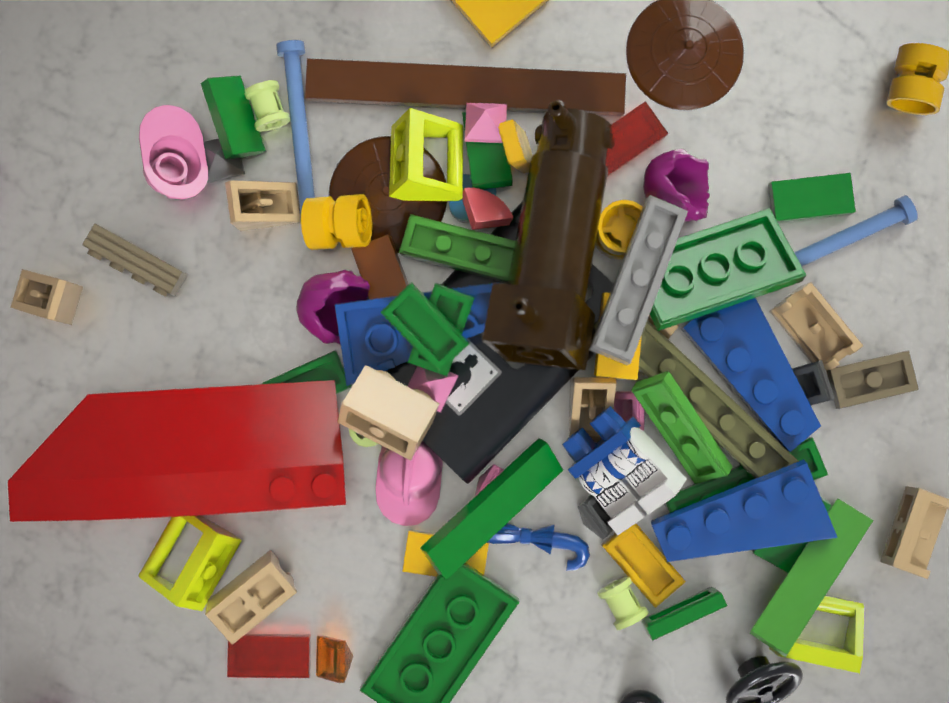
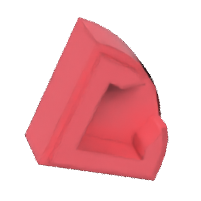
(485, 209)

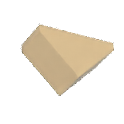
(262, 204)
(46, 297)
(587, 400)

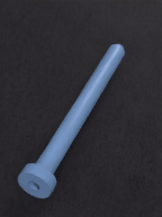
(291, 51)
(902, 211)

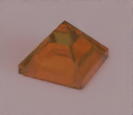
(333, 659)

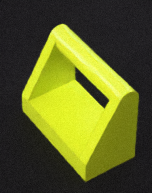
(407, 158)
(203, 567)
(846, 658)

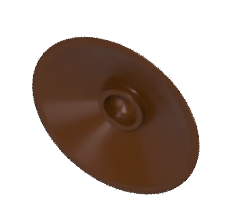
(684, 53)
(367, 172)

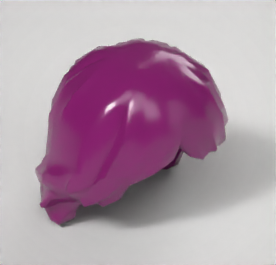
(679, 181)
(318, 300)

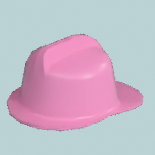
(173, 152)
(407, 488)

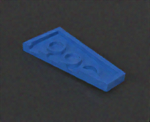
(375, 342)
(755, 367)
(751, 516)

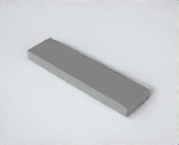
(638, 280)

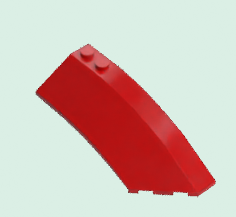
(186, 455)

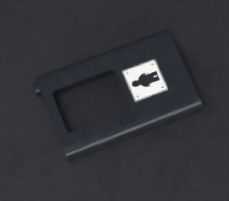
(490, 396)

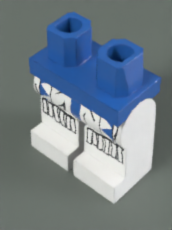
(622, 469)

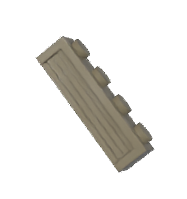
(134, 259)

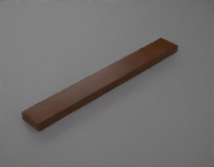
(457, 85)

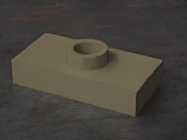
(872, 379)

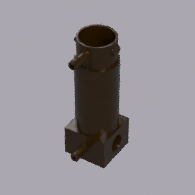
(543, 307)

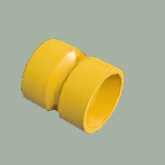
(920, 73)
(330, 222)
(617, 227)

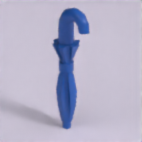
(546, 540)

